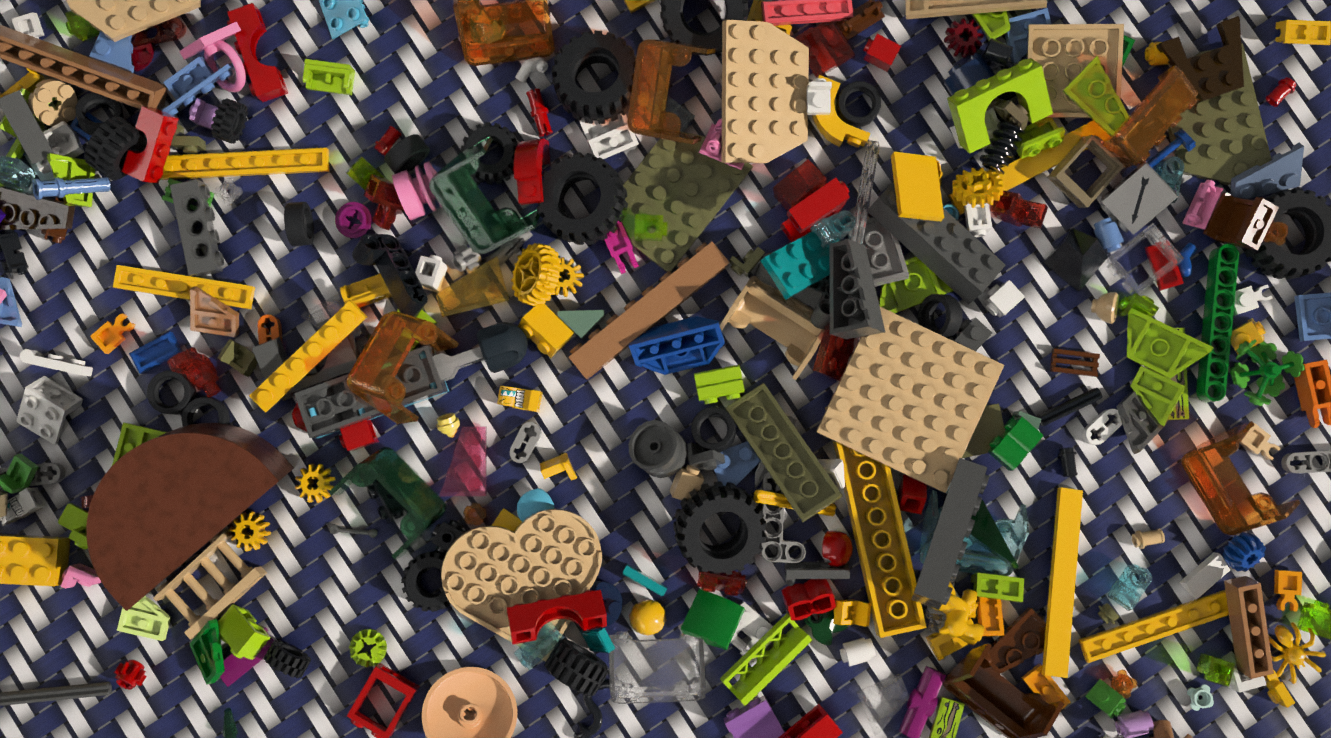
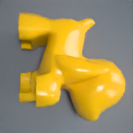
(957, 614)

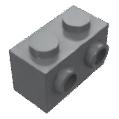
(972, 334)

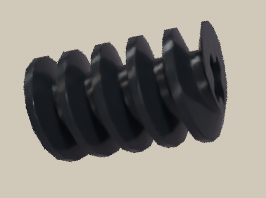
(1000, 147)

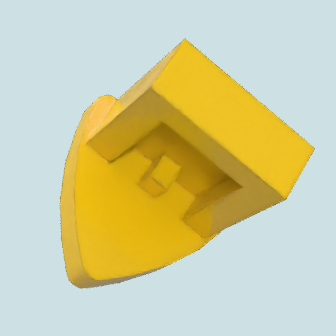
(557, 465)

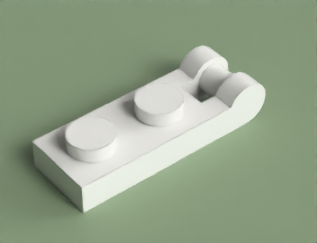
(55, 362)

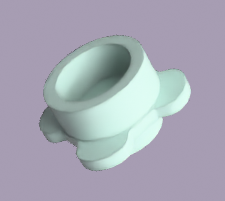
(1205, 702)

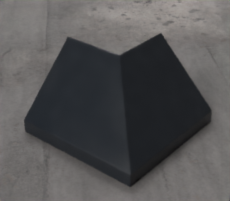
(1076, 258)

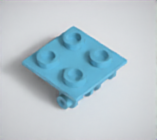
(343, 15)

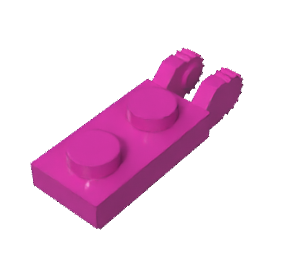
(618, 244)

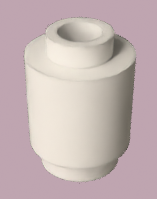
(857, 651)

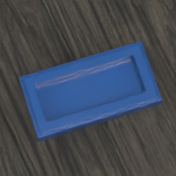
(155, 352)

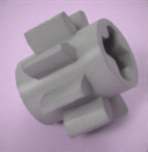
(466, 259)

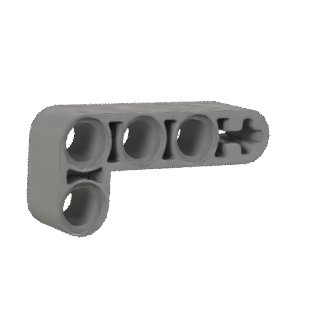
(777, 538)

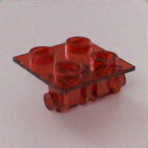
(730, 585)

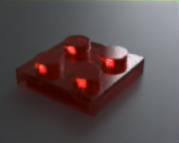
(833, 355)

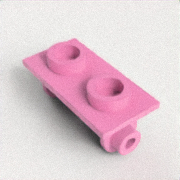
(1203, 205)

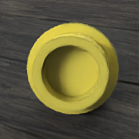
(448, 424)

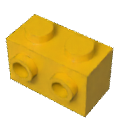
(545, 329)

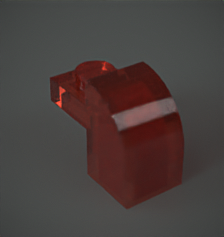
(384, 194)
(1017, 211)

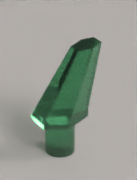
(229, 726)

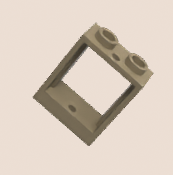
(1070, 188)

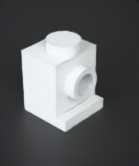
(431, 272)

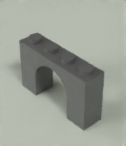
(339, 361)

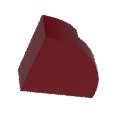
(142, 56)

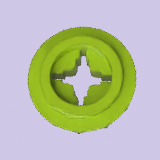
(377, 652)

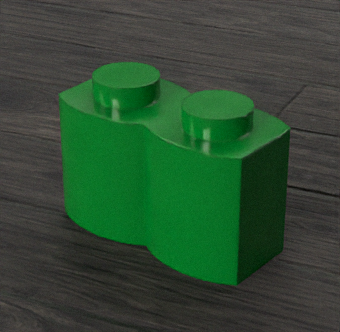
(1014, 443)

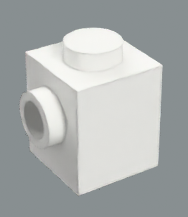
(1003, 298)

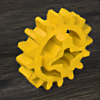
(977, 187)

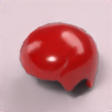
(837, 548)

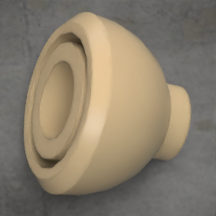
(1106, 307)

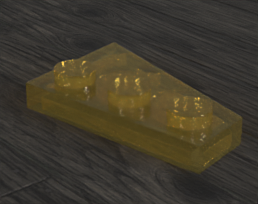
(475, 290)

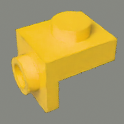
(1247, 332)
(852, 612)

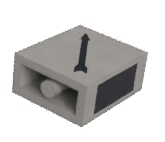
(1138, 198)

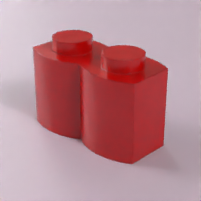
(808, 598)

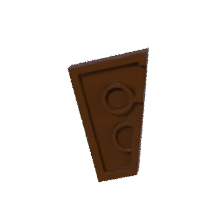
(1021, 641)

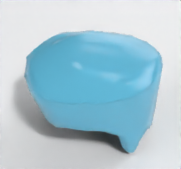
(533, 502)

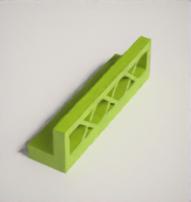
(769, 662)

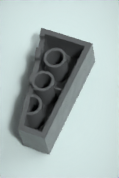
(852, 292)

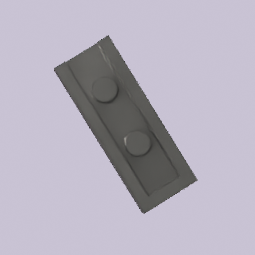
(814, 570)

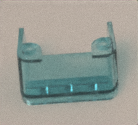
(975, 556)

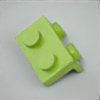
(1039, 137)

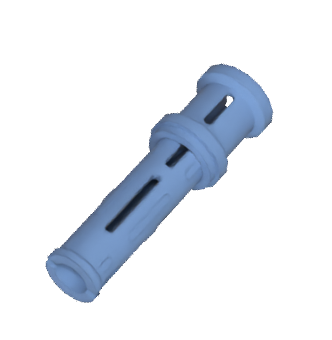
(60, 187)

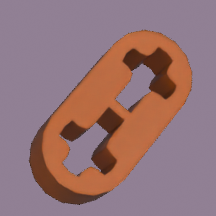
(263, 333)

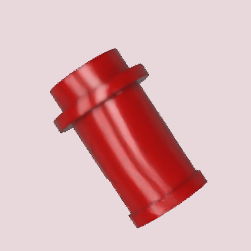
(1284, 87)
(387, 140)

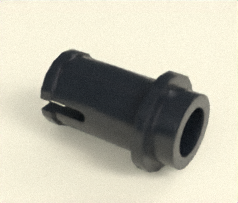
(1068, 462)

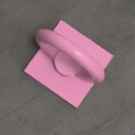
(214, 43)

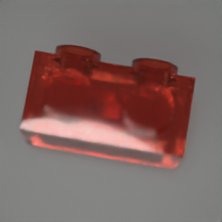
(799, 185)

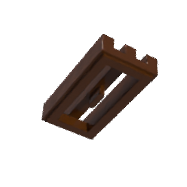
(1094, 364)

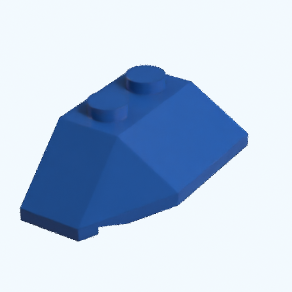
(678, 345)

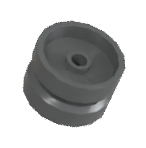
(657, 449)

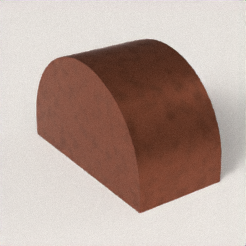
(172, 500)

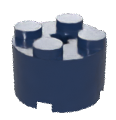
(967, 75)

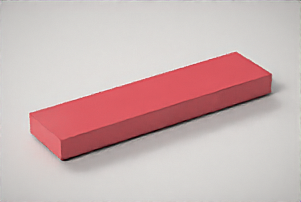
(805, 11)

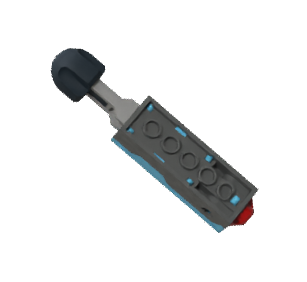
(423, 373)

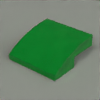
(712, 619)

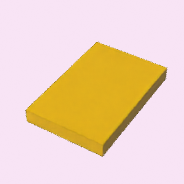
(917, 186)

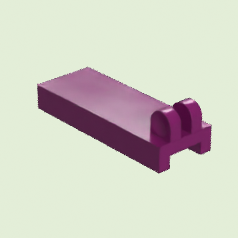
(238, 667)

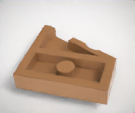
(212, 315)

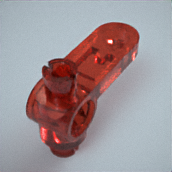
(197, 369)

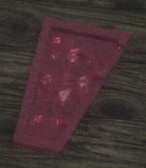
(469, 465)

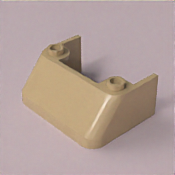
(779, 318)

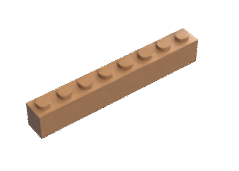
(80, 70)
(649, 310)

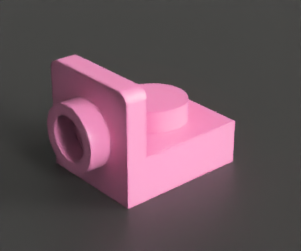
(79, 573)

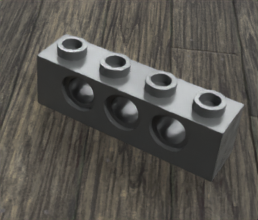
(183, 195)

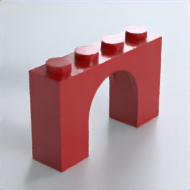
(819, 205)

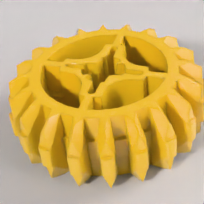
(536, 274)

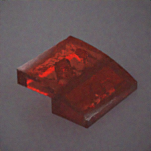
(826, 47)

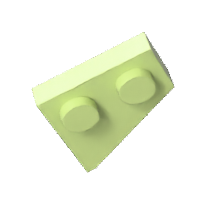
(145, 620)

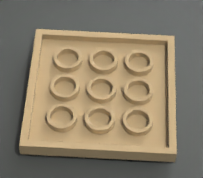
(1067, 50)

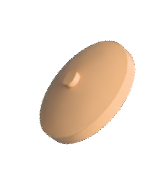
(469, 705)

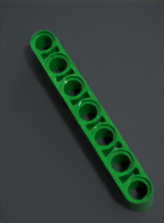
(1225, 315)

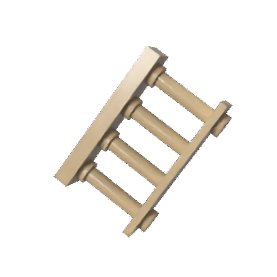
(231, 590)

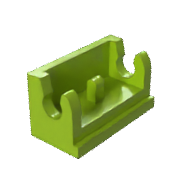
(328, 77)
(998, 587)

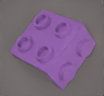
(754, 720)

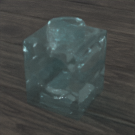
(15, 174)

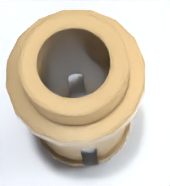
(1142, 539)

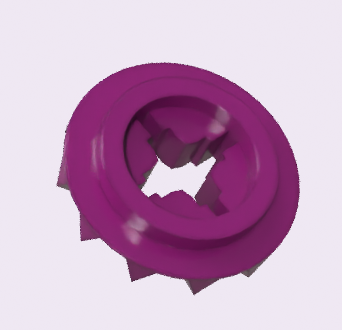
(350, 210)

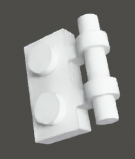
(752, 625)

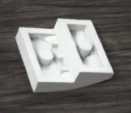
(610, 137)

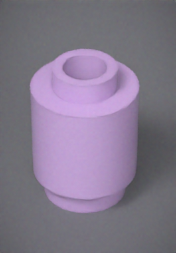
(1134, 724)

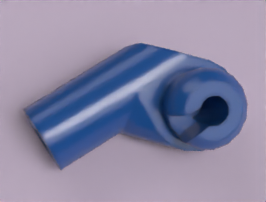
(1185, 266)

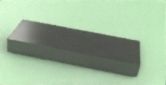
(25, 126)

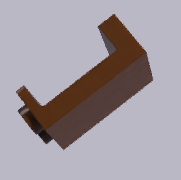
(1240, 221)

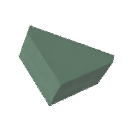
(581, 321)

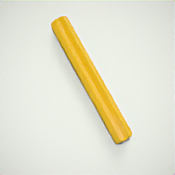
(780, 500)

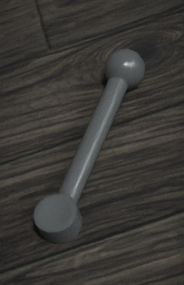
(334, 529)

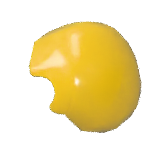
(647, 617)

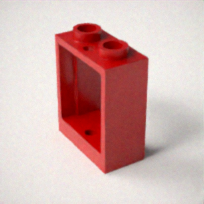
(395, 681)

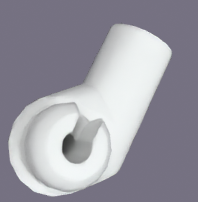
(529, 66)

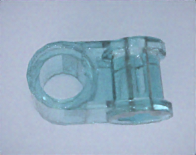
(1174, 179)
(834, 227)
(1128, 589)

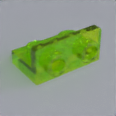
(1317, 617)

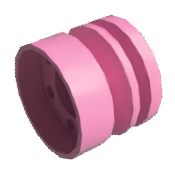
(415, 191)

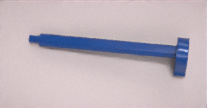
(1181, 138)

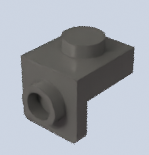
(703, 460)

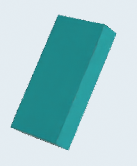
(644, 580)
(598, 640)

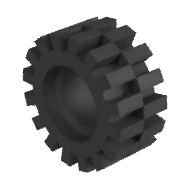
(229, 121)
(287, 659)

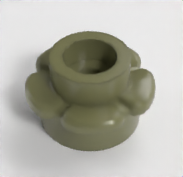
(1107, 614)

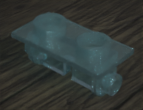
(533, 651)

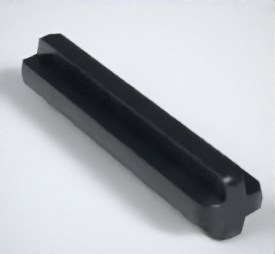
(1070, 406)

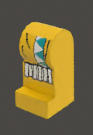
(520, 398)

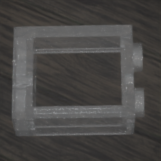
(1161, 243)

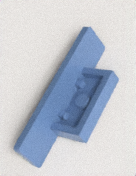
(191, 81)

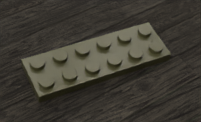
(783, 452)

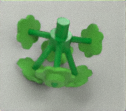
(1271, 379)

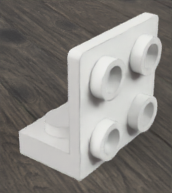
(45, 408)

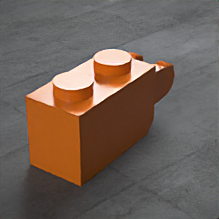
(1315, 391)

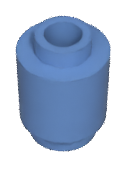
(1108, 234)

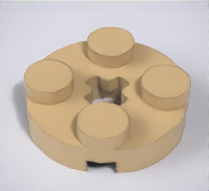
(42, 96)

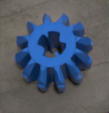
(1244, 551)

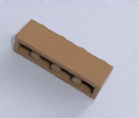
(1248, 627)

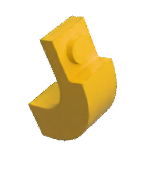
(834, 128)

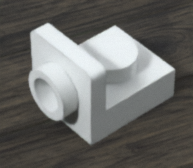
(818, 97)
(978, 219)
(1241, 682)

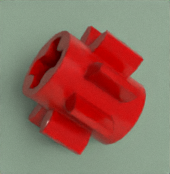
(130, 674)

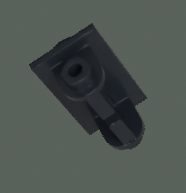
(13, 262)
(387, 507)

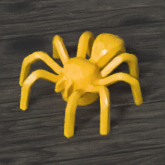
(1292, 652)

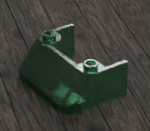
(470, 209)
(405, 486)

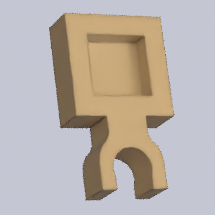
(1256, 442)

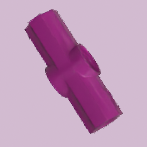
(922, 702)

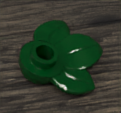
(824, 627)

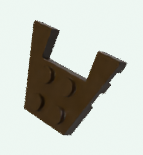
(1213, 71)

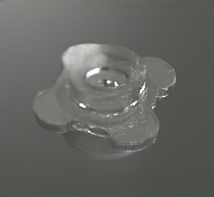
(233, 195)

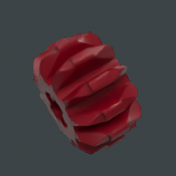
(968, 31)

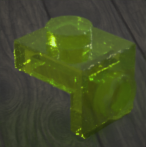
(361, 172)
(1140, 303)

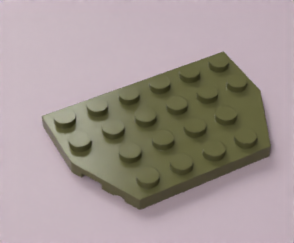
(1225, 132)
(685, 190)

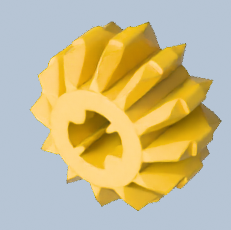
(573, 275)
(307, 481)
(245, 538)

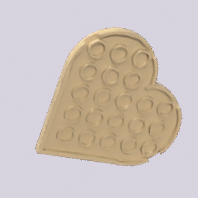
(498, 568)

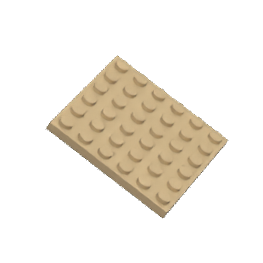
(911, 400)

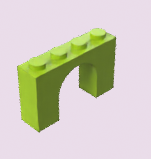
(970, 104)

